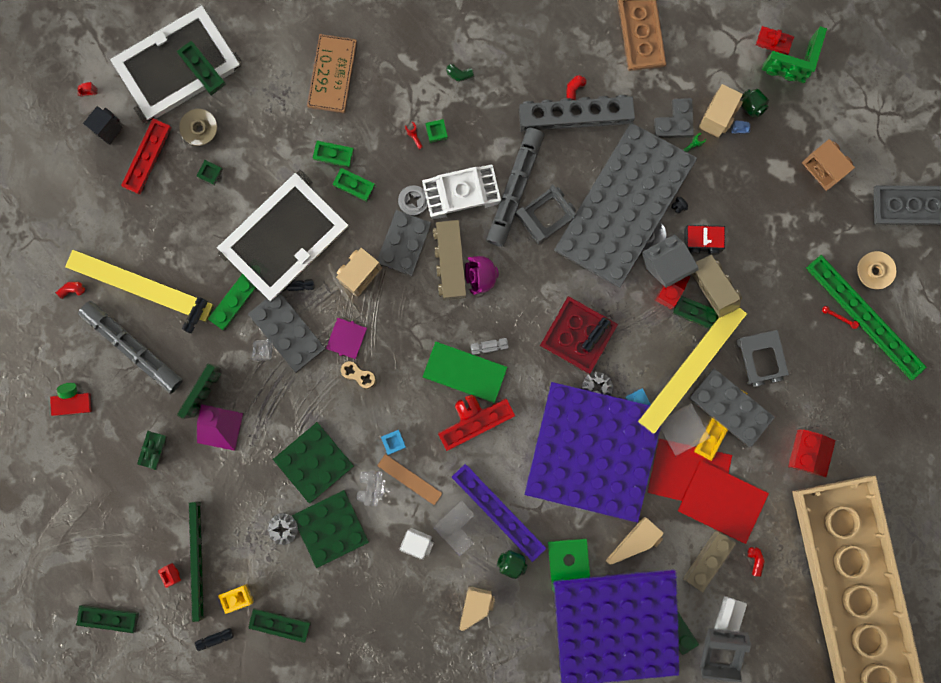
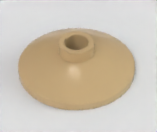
(885, 270)

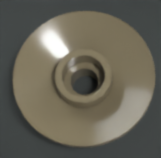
(195, 119)

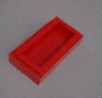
(75, 405)

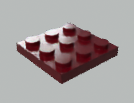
(571, 330)

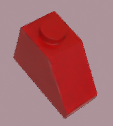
(670, 295)

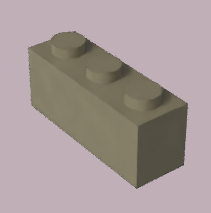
(717, 286)
(709, 561)

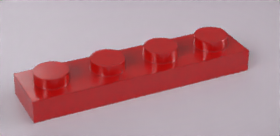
(146, 156)

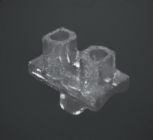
(374, 490)

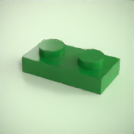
(333, 154)
(353, 184)

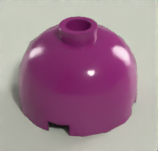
(480, 274)

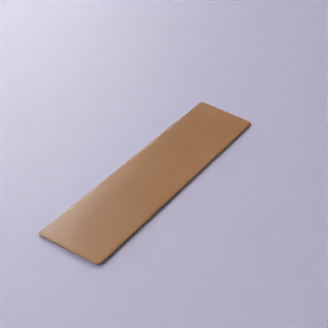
(409, 479)

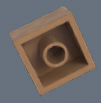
(828, 164)

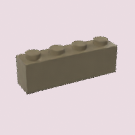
(451, 260)

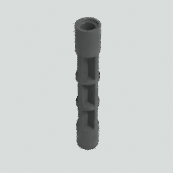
(515, 187)
(130, 347)

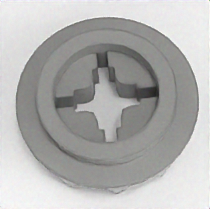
(404, 198)
(598, 378)
(287, 522)

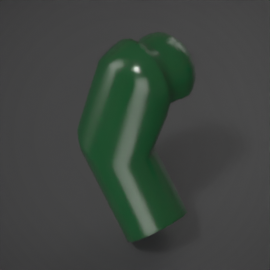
(457, 74)

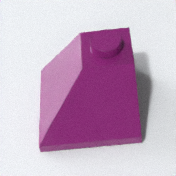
(218, 427)

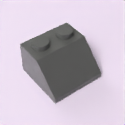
(669, 261)

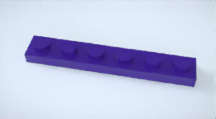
(498, 512)

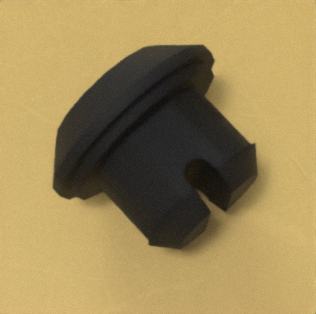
(680, 204)

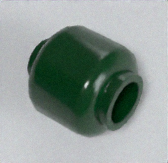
(754, 102)
(512, 564)

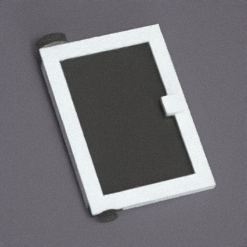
(159, 75)
(282, 236)

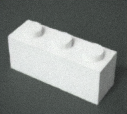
(417, 543)

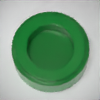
(66, 390)

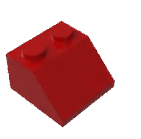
(812, 453)

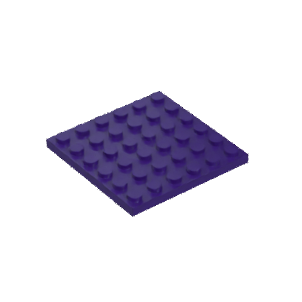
(592, 453)
(617, 627)

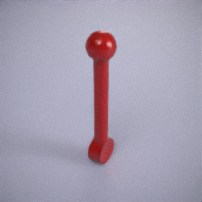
(854, 325)

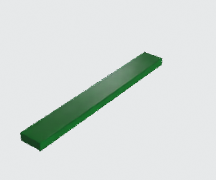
(866, 317)

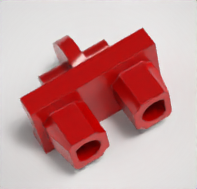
(774, 40)

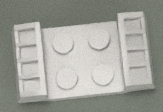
(461, 190)

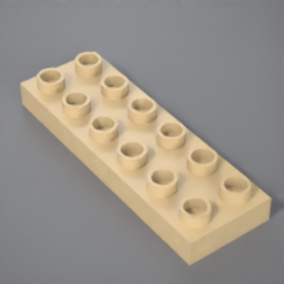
(857, 583)

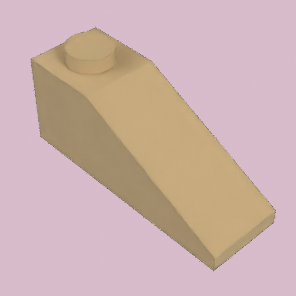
(640, 539)

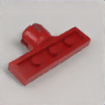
(474, 421)

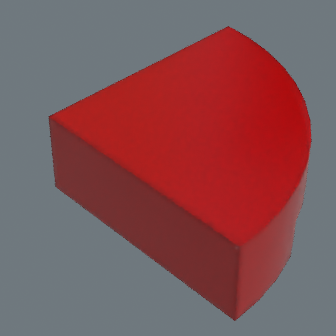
(87, 89)

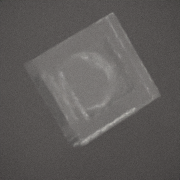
(262, 350)

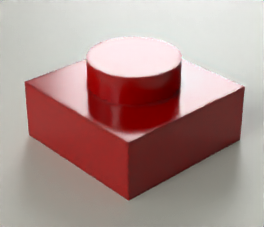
(169, 575)

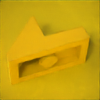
(236, 598)

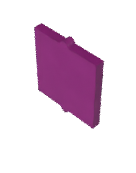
(346, 338)

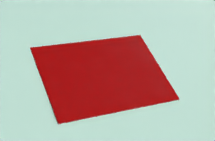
(673, 473)
(723, 502)

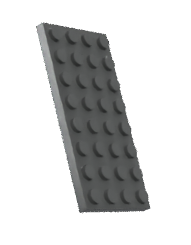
(625, 205)

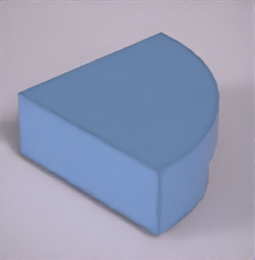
(740, 127)

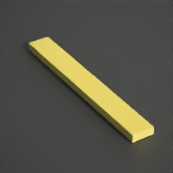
(134, 284)
(690, 370)

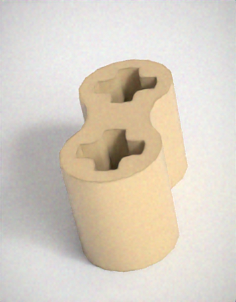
(358, 375)

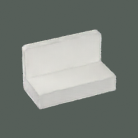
(730, 614)

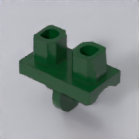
(152, 450)

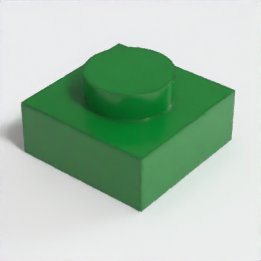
(436, 130)

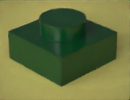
(209, 172)

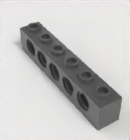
(586, 119)

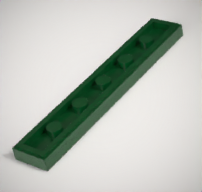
(196, 561)

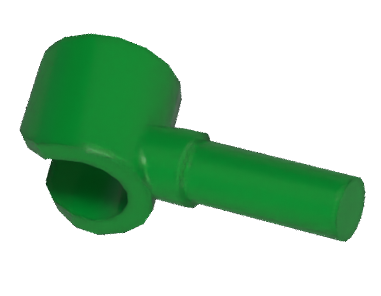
(696, 143)

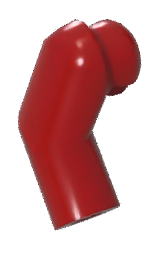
(573, 85)
(70, 287)
(758, 561)

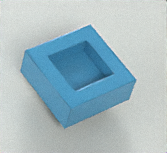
(639, 397)
(393, 442)

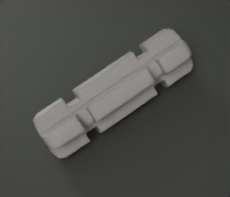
(489, 346)

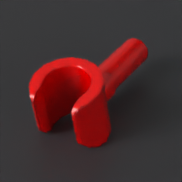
(413, 133)

